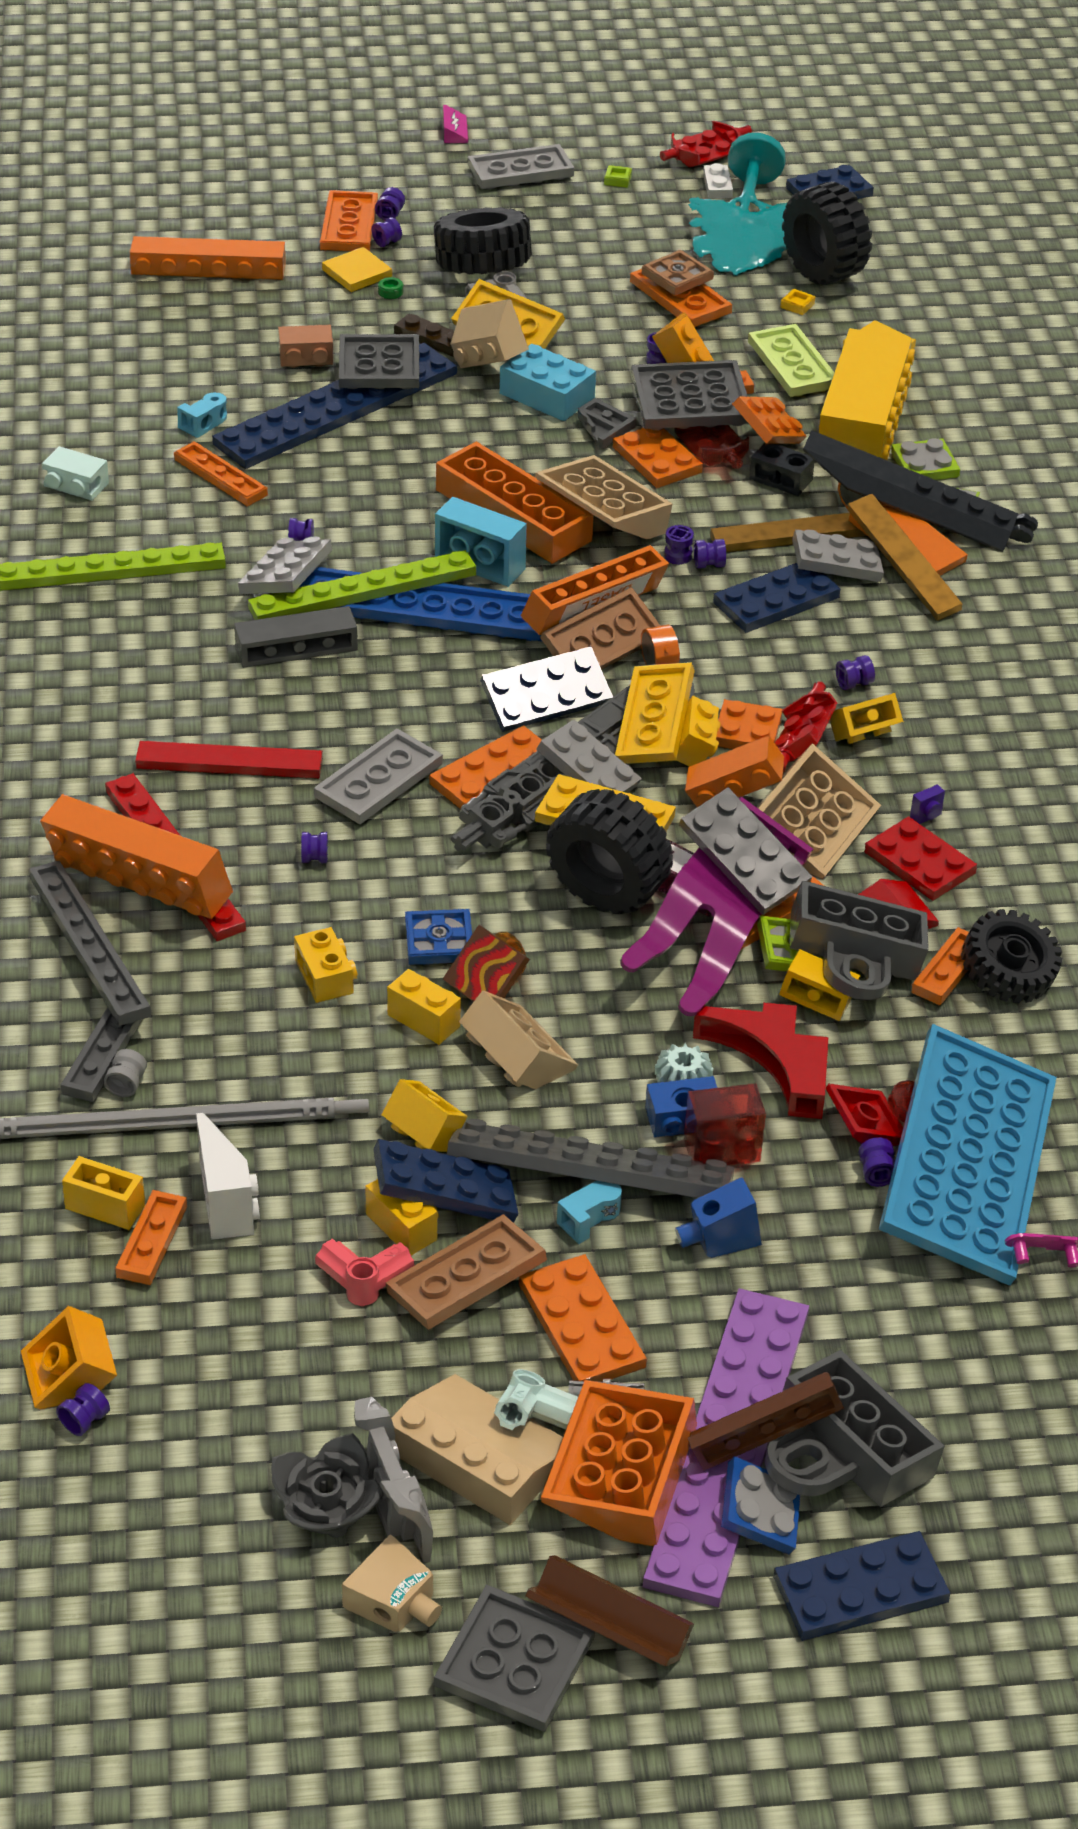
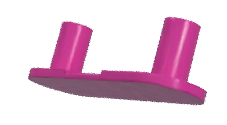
(1051, 1242)

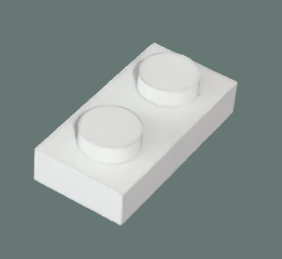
(717, 181)

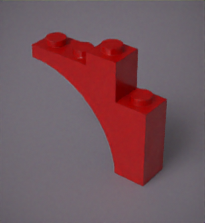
(770, 1039)

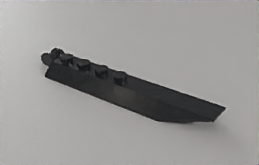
(920, 494)

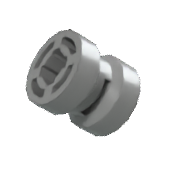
(125, 1073)

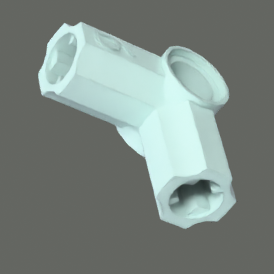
(531, 1397)

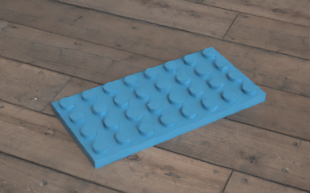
(968, 1154)

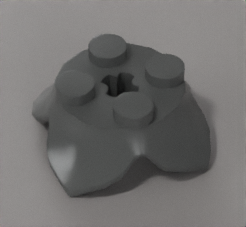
(337, 1469)

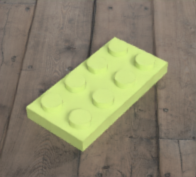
(792, 359)

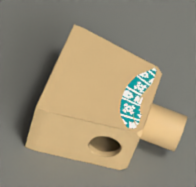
(391, 1588)

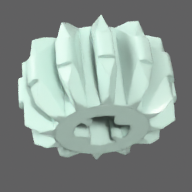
(682, 1064)

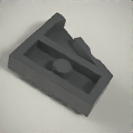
(604, 421)

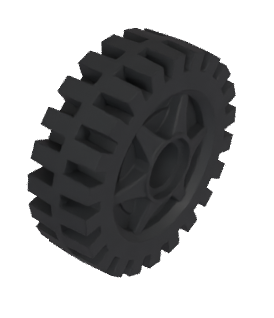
(1011, 956)

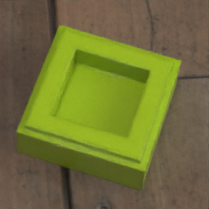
(618, 176)

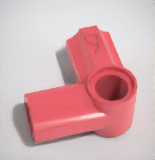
(363, 1275)

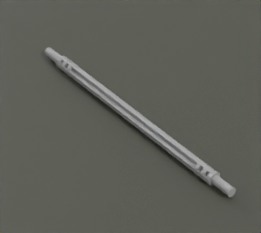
(178, 1117)

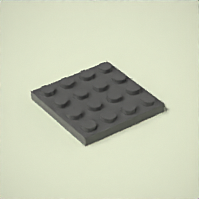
(688, 394)

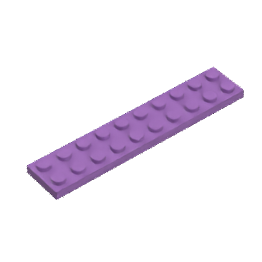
(749, 1367)

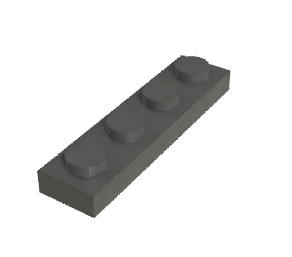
(96, 1057)

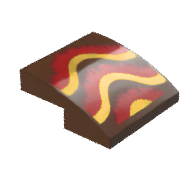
(485, 965)

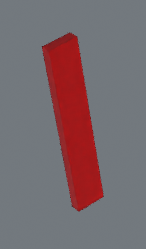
(229, 759)

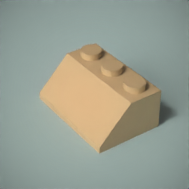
(487, 334)
(515, 1041)

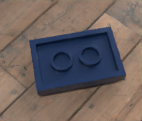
(843, 175)

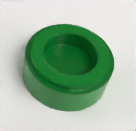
(390, 288)

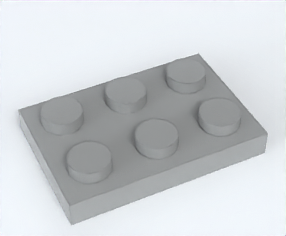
(837, 555)
(586, 758)

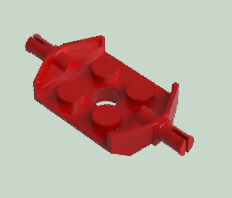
(704, 146)
(805, 722)

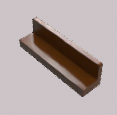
(765, 1421)
(611, 1611)

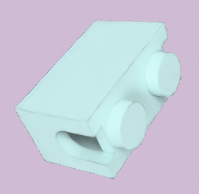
(76, 473)

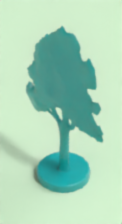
(735, 235)

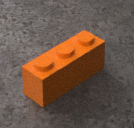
(740, 769)

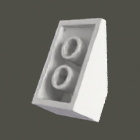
(226, 1183)

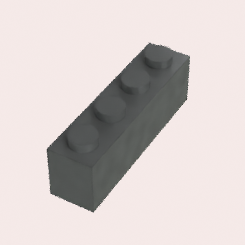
(296, 636)

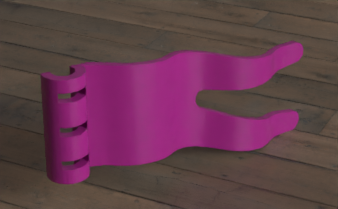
(707, 887)

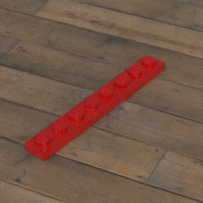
(137, 804)

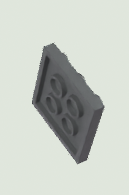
(379, 361)
(514, 1658)

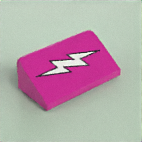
(454, 126)

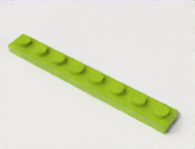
(111, 566)
(365, 586)

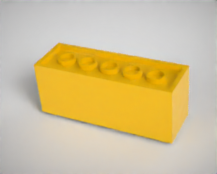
(868, 391)

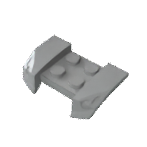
(401, 1499)

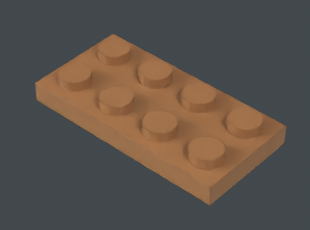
(609, 628)
(466, 1271)

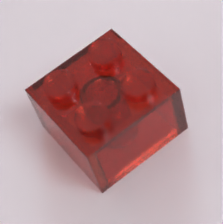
(725, 1124)

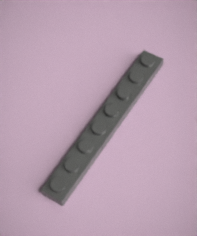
(90, 943)

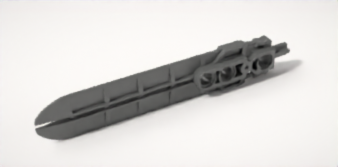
(519, 791)

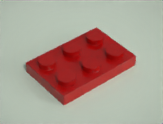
(920, 858)

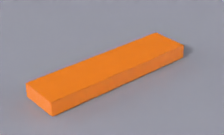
(221, 473)

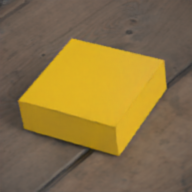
(797, 302)

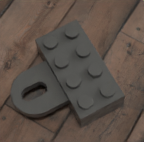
(858, 935)
(865, 1442)

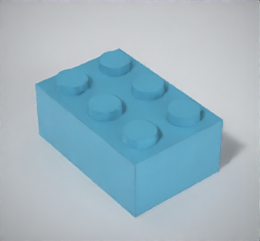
(547, 382)
(490, 538)

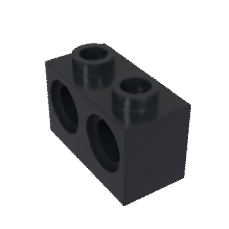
(782, 468)

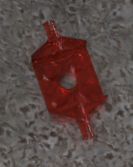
(715, 444)

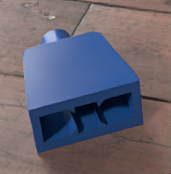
(723, 1221)

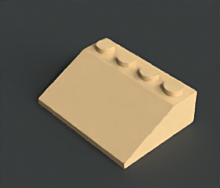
(610, 496)
(819, 808)
(460, 1444)

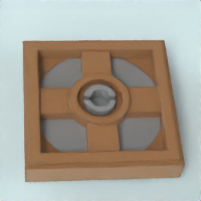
(677, 272)

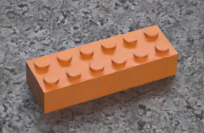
(490, 481)
(137, 856)

